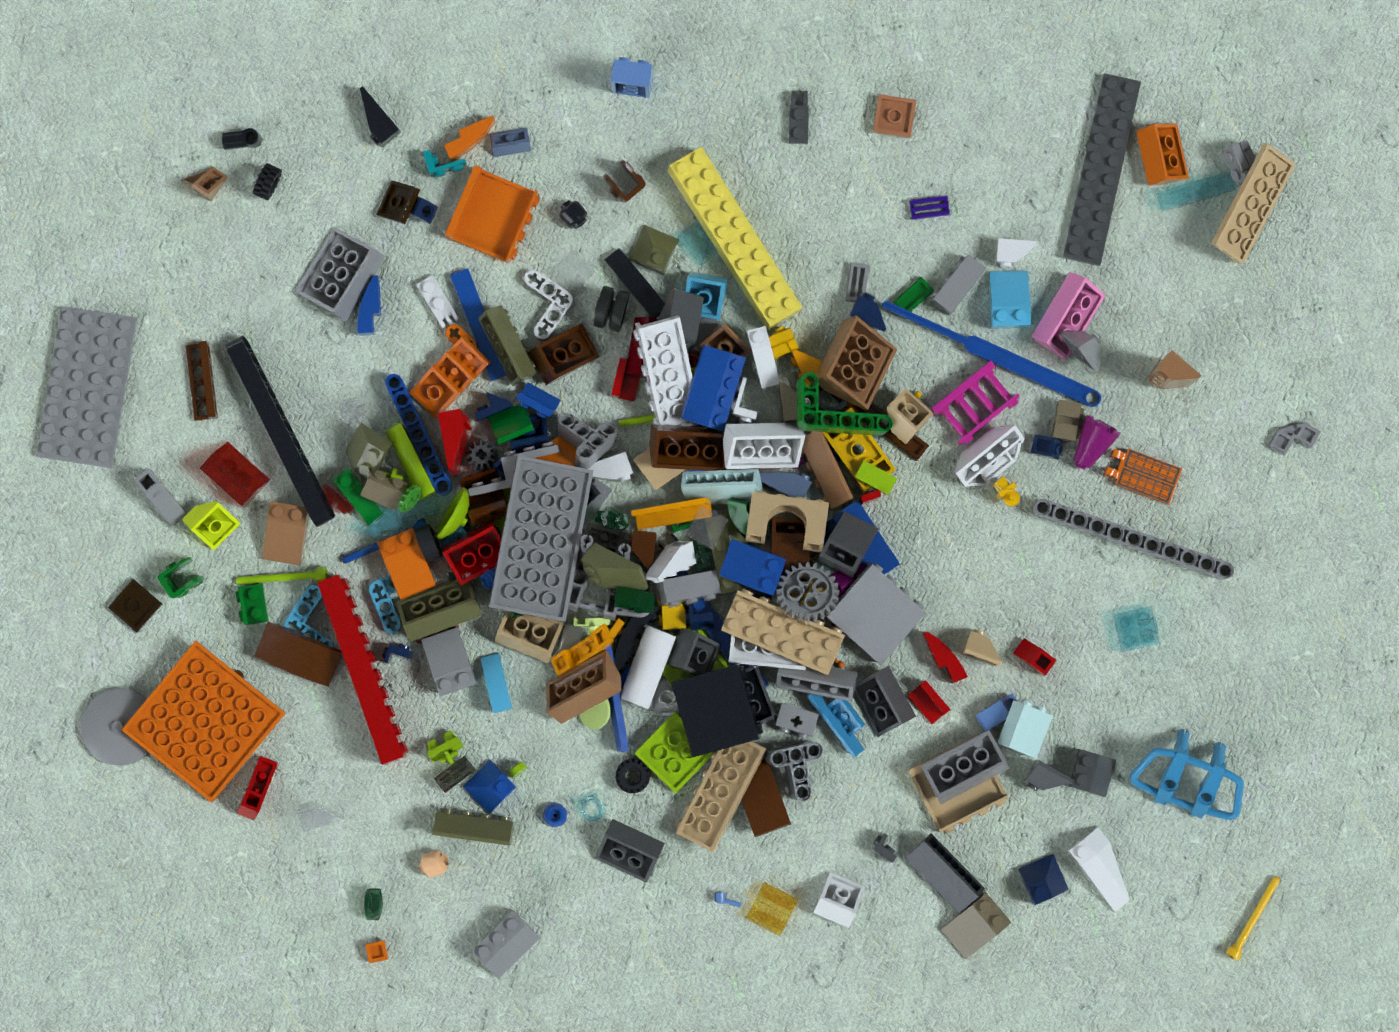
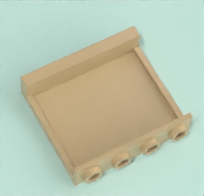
(961, 807)

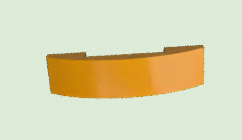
(582, 651)

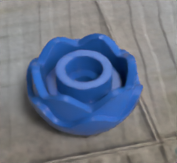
(561, 815)

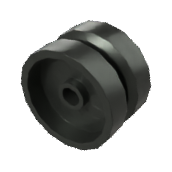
(608, 308)

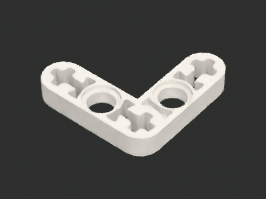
(554, 306)

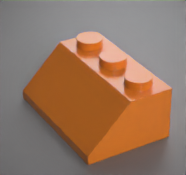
(1162, 154)

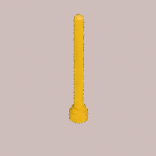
(1235, 950)

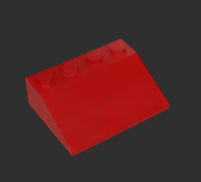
(455, 435)

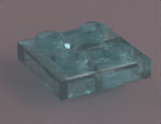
(1136, 629)

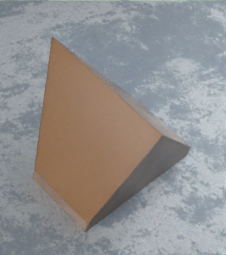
(207, 182)

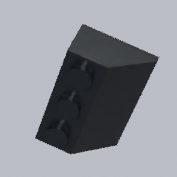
(759, 695)

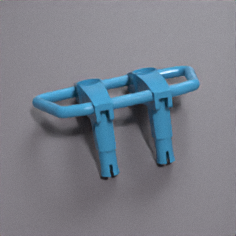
(1207, 788)

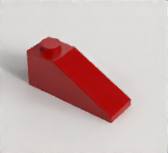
(257, 788)

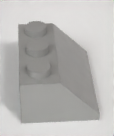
(505, 944)

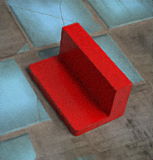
(625, 385)
(928, 702)

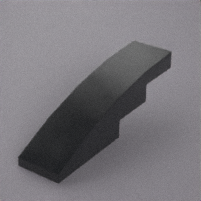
(635, 283)

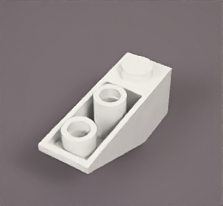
(672, 559)

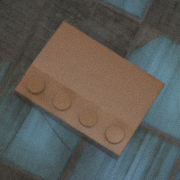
(855, 363)

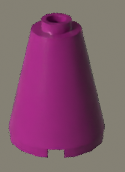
(1093, 442)

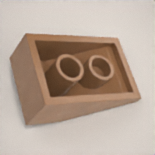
(285, 533)

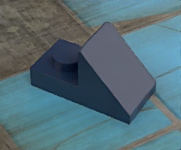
(498, 405)

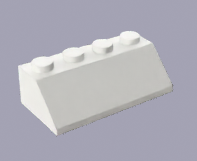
(762, 445)

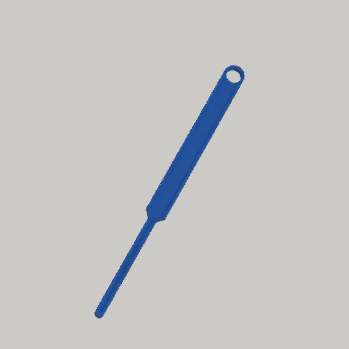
(1005, 359)

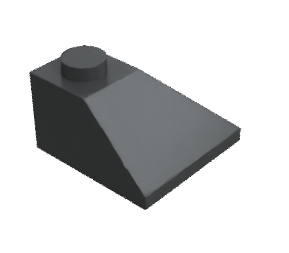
(1045, 777)

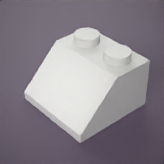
(839, 900)

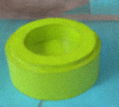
(517, 770)

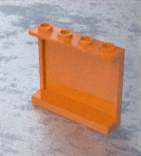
(492, 215)

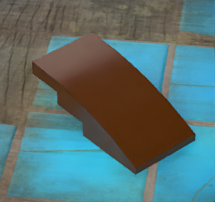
(298, 653)
(764, 803)

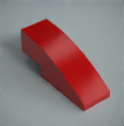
(945, 657)

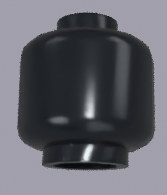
(573, 214)

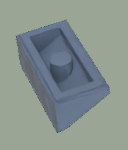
(510, 142)

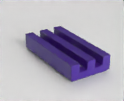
(931, 207)

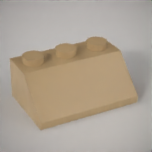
(530, 635)

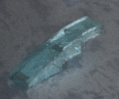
(1195, 191)

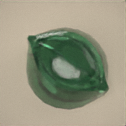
(373, 903)

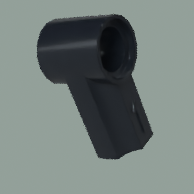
(239, 139)

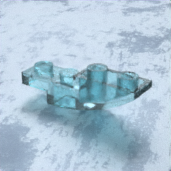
(393, 520)

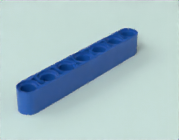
(412, 427)

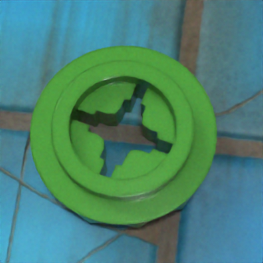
(409, 498)

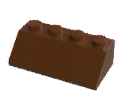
(686, 447)

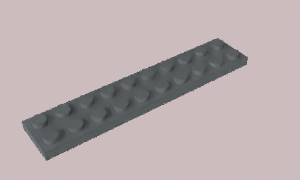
(1101, 169)

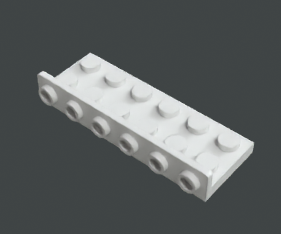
(666, 369)

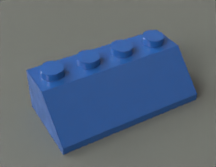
(713, 387)

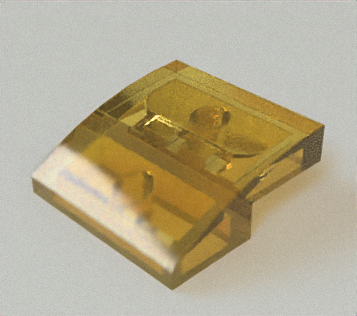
(772, 909)

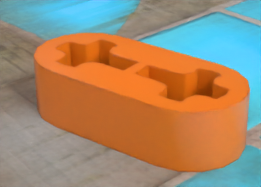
(461, 332)

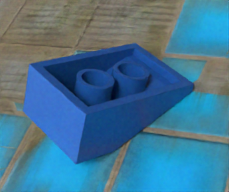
(752, 567)

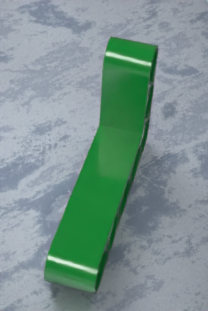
(816, 416)

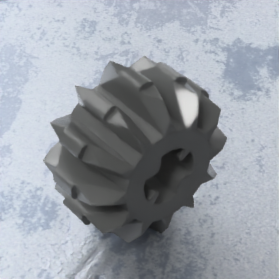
(486, 450)

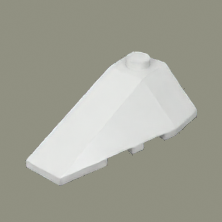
(1098, 862)

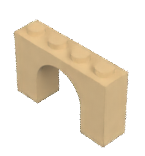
(811, 512)

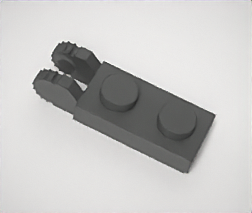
(798, 120)

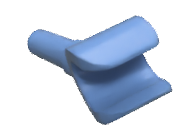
(720, 898)

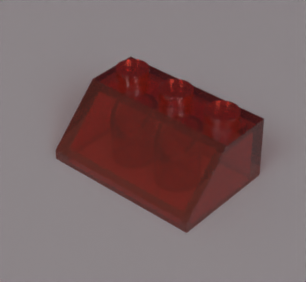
(235, 474)

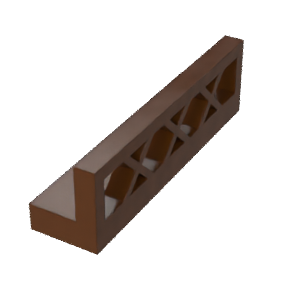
(207, 377)

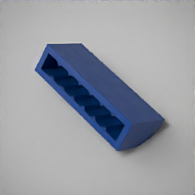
(878, 550)

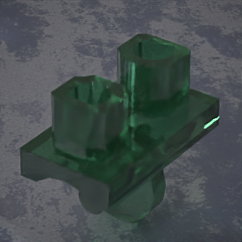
(612, 519)
(703, 557)

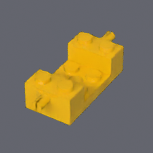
(872, 452)

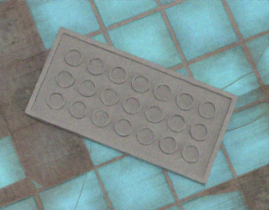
(87, 387)
(541, 538)

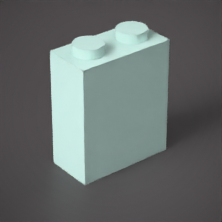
(1025, 728)

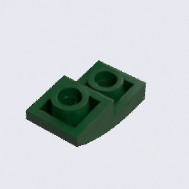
(634, 598)

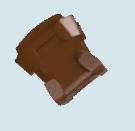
(616, 192)

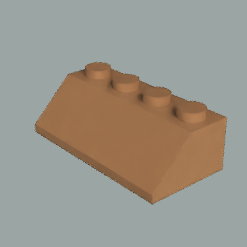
(1173, 373)
(826, 470)
(582, 687)

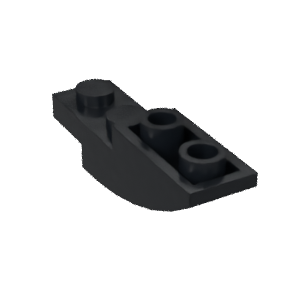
(626, 643)

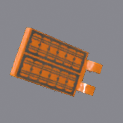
(1144, 475)

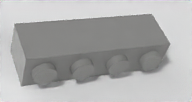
(838, 684)

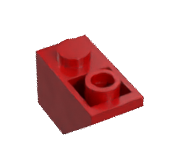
(1034, 657)

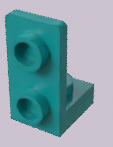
(431, 161)

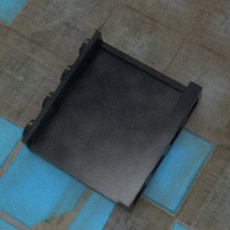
(717, 710)

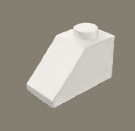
(1012, 251)

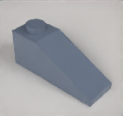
(787, 483)

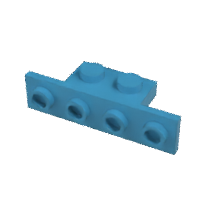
(841, 719)

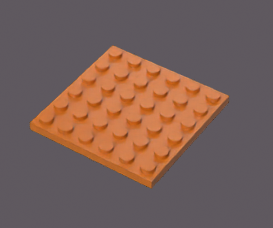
(203, 721)

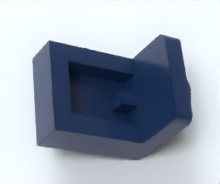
(401, 650)

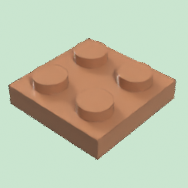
(894, 116)

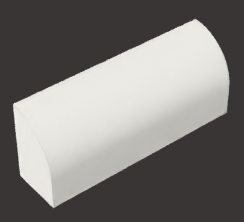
(647, 667)

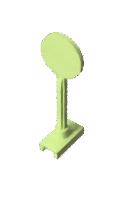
(599, 714)

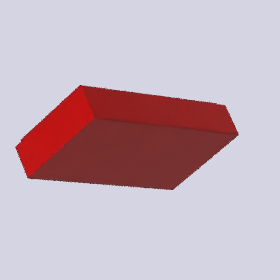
(869, 497)

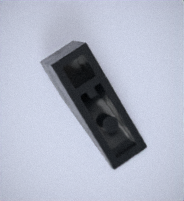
(379, 123)

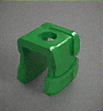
(169, 585)

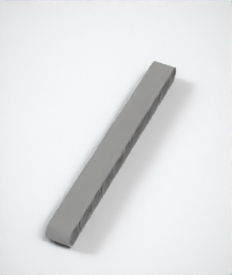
(1159, 552)

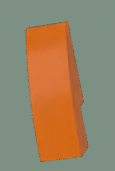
(470, 137)

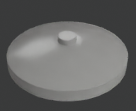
(104, 723)

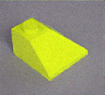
(211, 523)

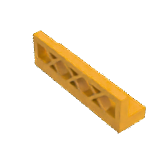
(669, 513)

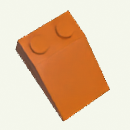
(406, 564)

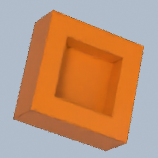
(377, 951)

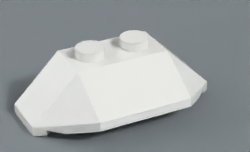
(989, 456)

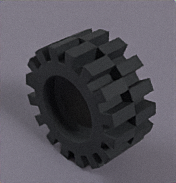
(267, 181)
(644, 776)

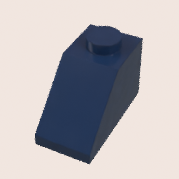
(868, 310)

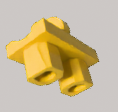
(1007, 492)

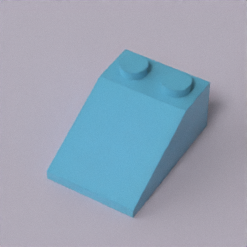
(1009, 299)

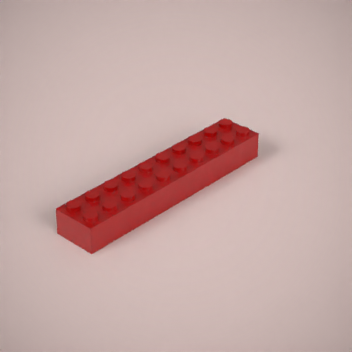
(362, 669)

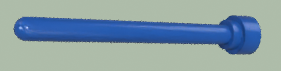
(374, 547)

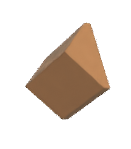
(725, 339)

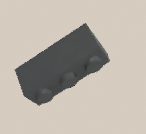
(883, 701)
(629, 850)

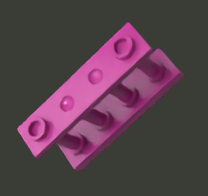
(958, 397)

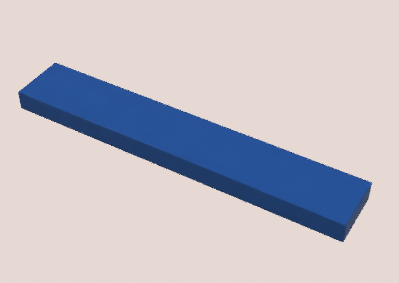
(473, 310)
(617, 717)

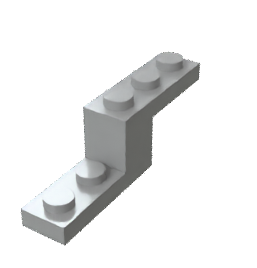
(508, 464)

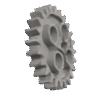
(791, 584)

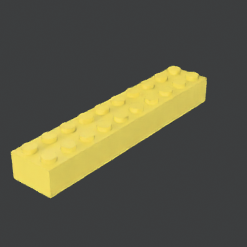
(734, 238)

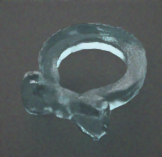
(583, 802)

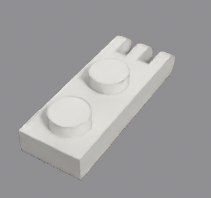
(436, 300)

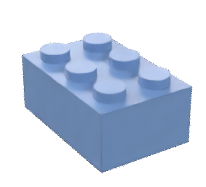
(632, 77)

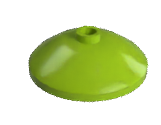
(454, 515)

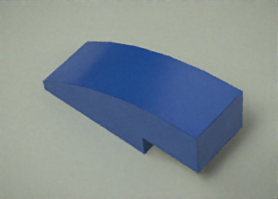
(369, 307)

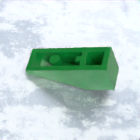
(352, 490)

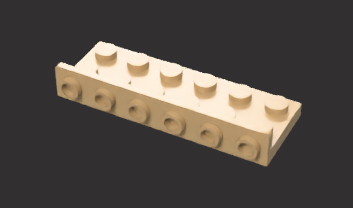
(1253, 203)
(772, 630)
(720, 794)

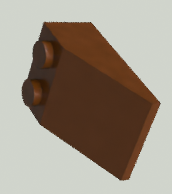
(563, 354)

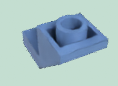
(996, 713)

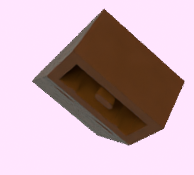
(788, 541)

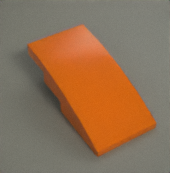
(449, 377)

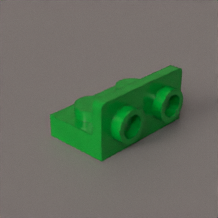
(252, 604)

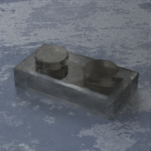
(454, 774)

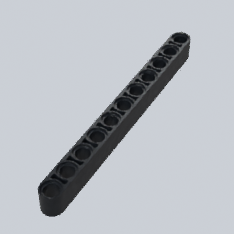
(280, 430)

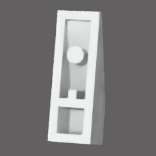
(763, 357)
(613, 468)

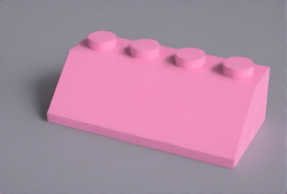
(1069, 311)

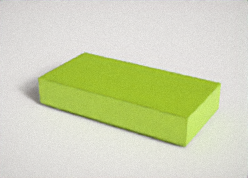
(876, 477)

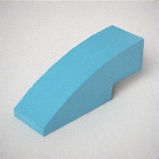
(496, 683)

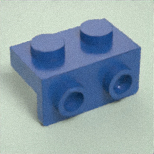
(539, 400)

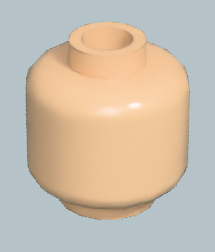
(434, 863)

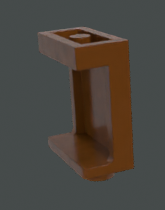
(488, 505)

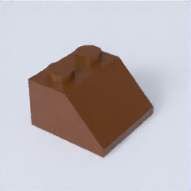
(643, 546)

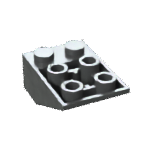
(848, 544)

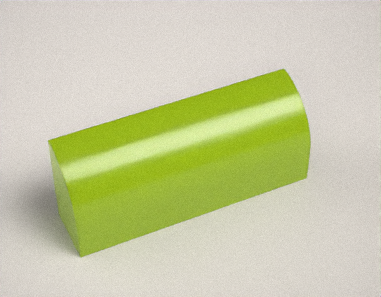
(410, 460)

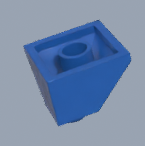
(489, 786)

